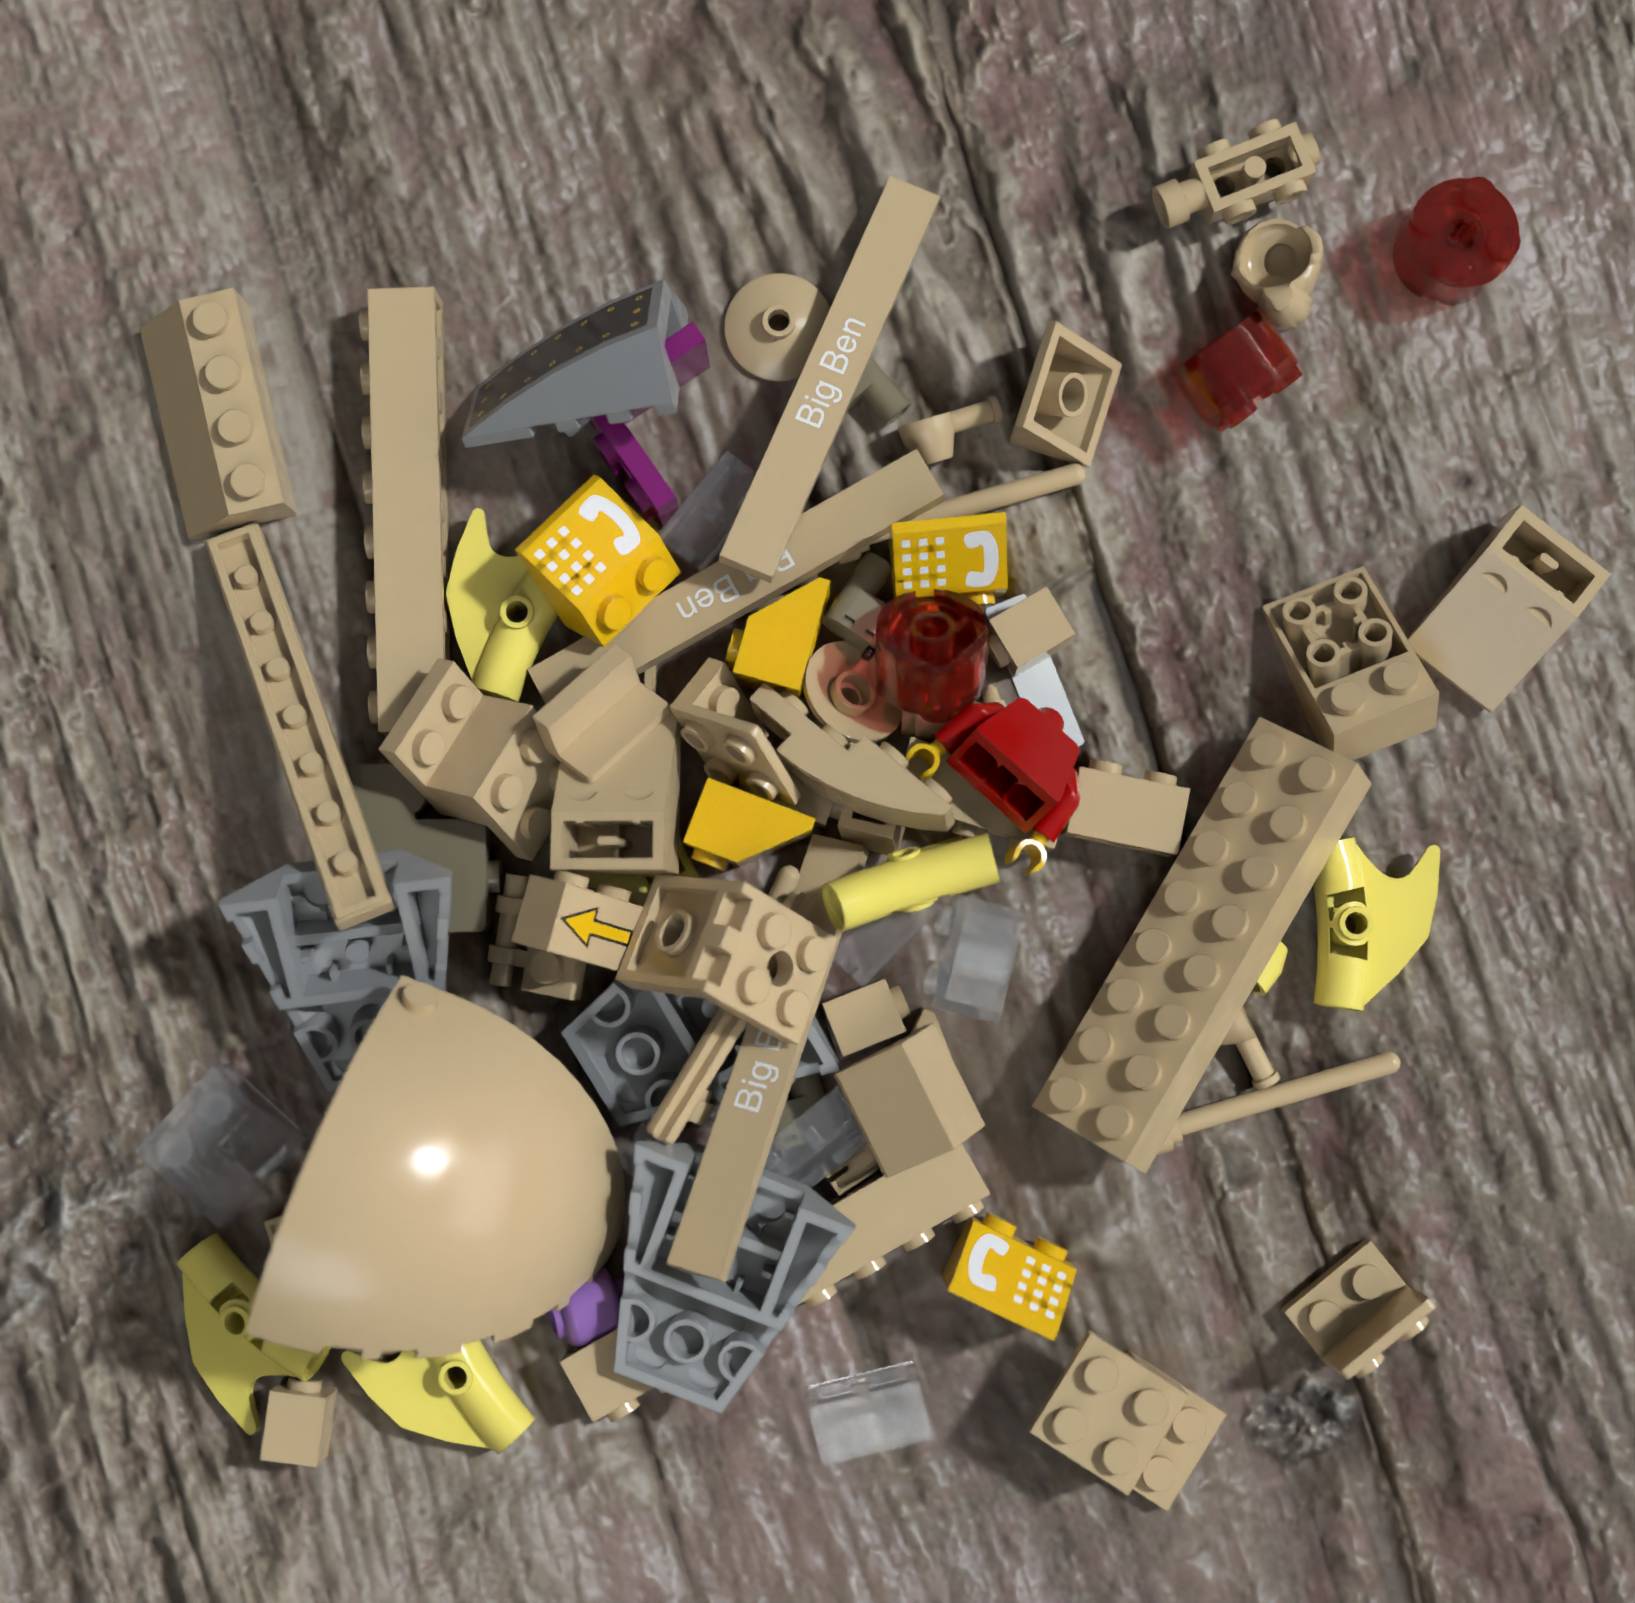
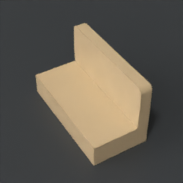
(600, 715)

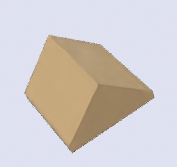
(1065, 397)
(910, 1101)

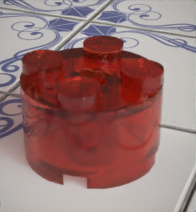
(1466, 212)
(1236, 370)
(931, 653)

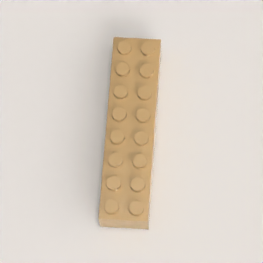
(1203, 943)

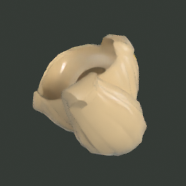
(1279, 269)

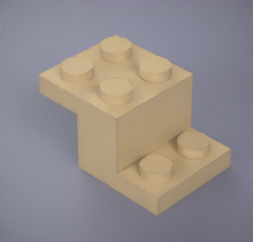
(476, 758)
(1126, 1421)

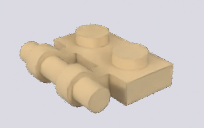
(543, 971)

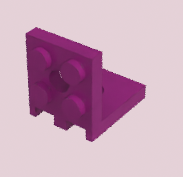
(622, 451)

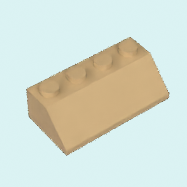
(217, 414)

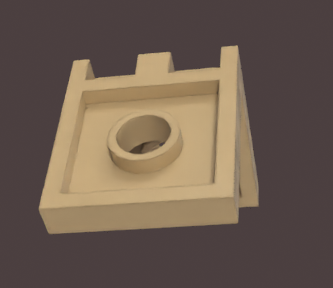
(727, 950)

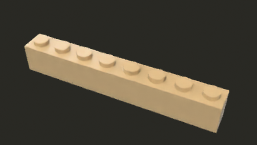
(406, 493)
(885, 1215)

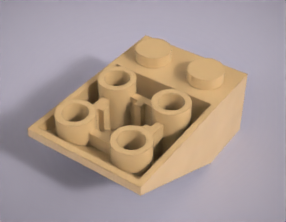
(1506, 607)
(1352, 666)
(625, 817)

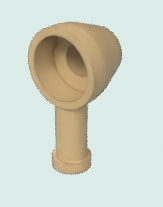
(935, 435)
(1245, 1038)

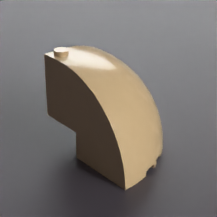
(442, 1191)

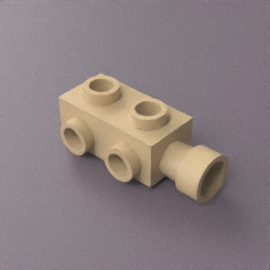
(1244, 173)

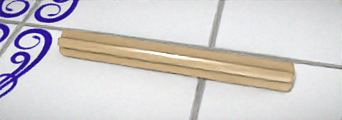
(710, 1052)

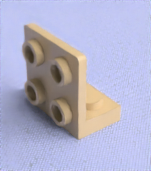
(729, 736)
(1357, 1312)

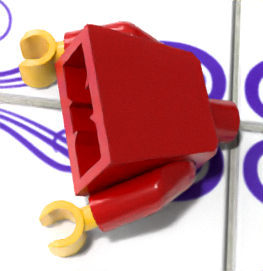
(1017, 763)

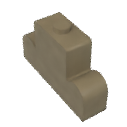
(396, 822)

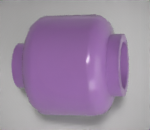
(590, 1312)

